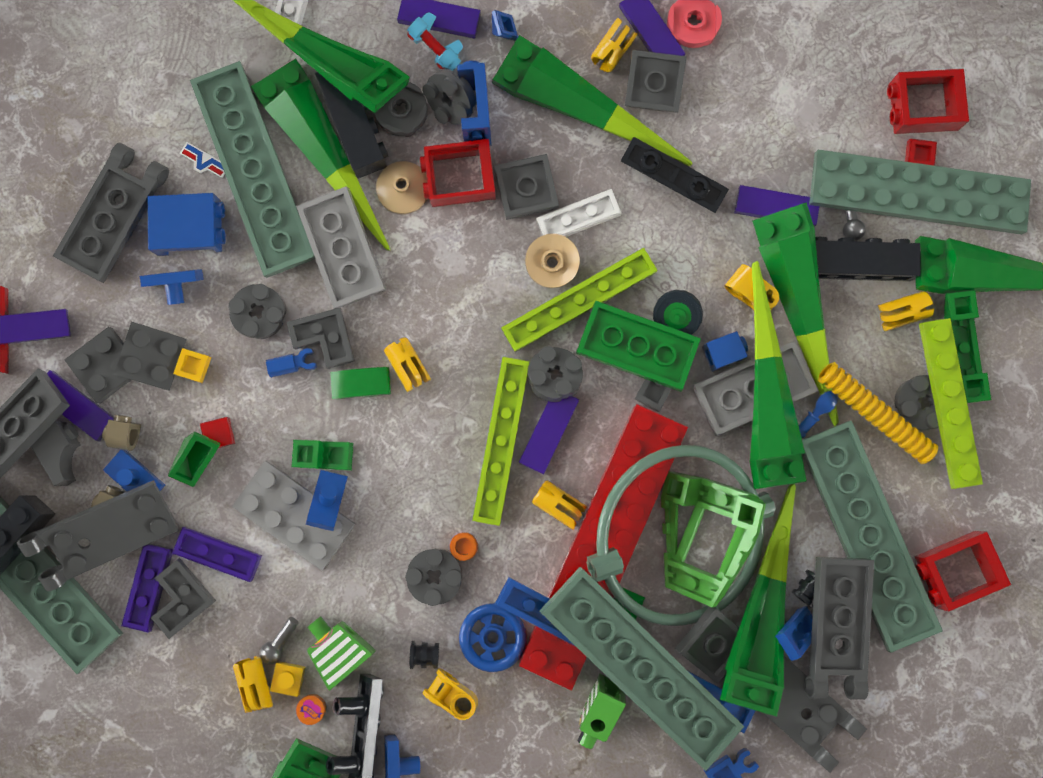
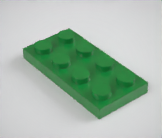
(638, 346)

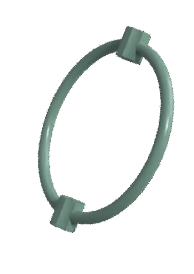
(608, 563)

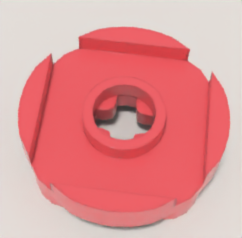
(694, 35)

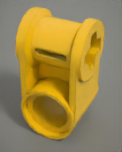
(741, 287)
(449, 695)

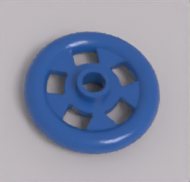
(512, 650)

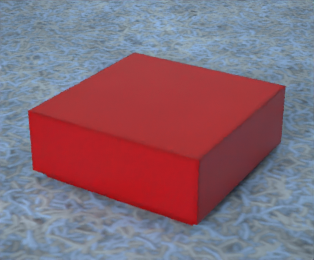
(921, 151)
(219, 430)

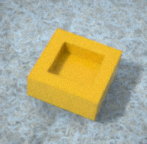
(192, 365)
(287, 679)

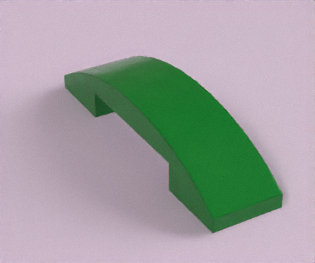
(962, 310)

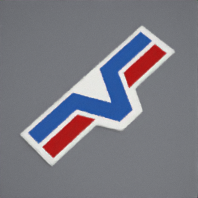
(202, 160)

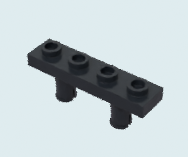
(674, 175)
(367, 720)

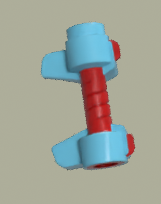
(446, 56)

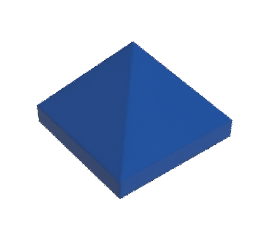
(503, 25)

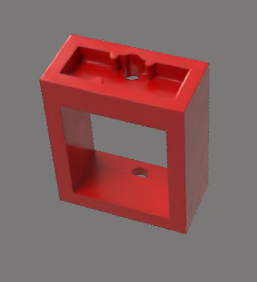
(954, 96)
(453, 151)
(987, 560)

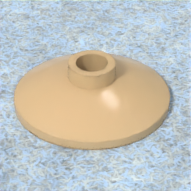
(405, 199)
(552, 247)

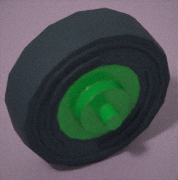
(679, 311)

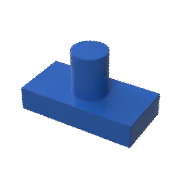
(172, 282)
(130, 472)
(326, 500)
(796, 633)
(398, 766)

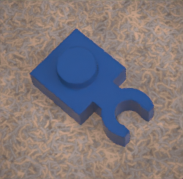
(731, 769)

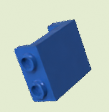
(476, 127)
(185, 223)

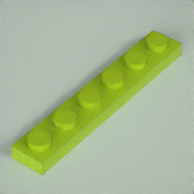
(579, 299)
(950, 403)
(501, 441)

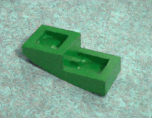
(360, 383)
(322, 455)

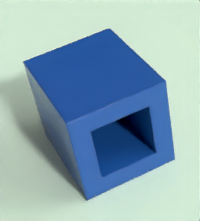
(725, 351)

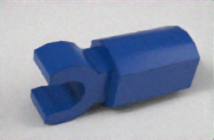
(289, 363)

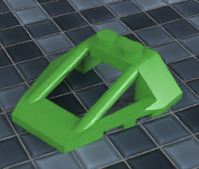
(703, 493)

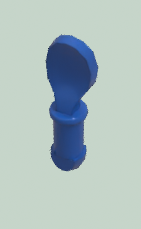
(824, 404)

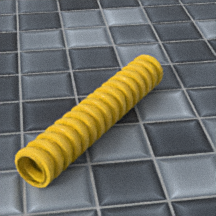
(879, 414)

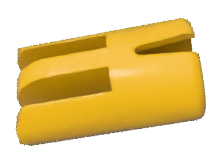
(610, 49)
(905, 310)
(406, 364)
(559, 504)
(252, 684)

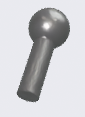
(854, 227)
(272, 651)

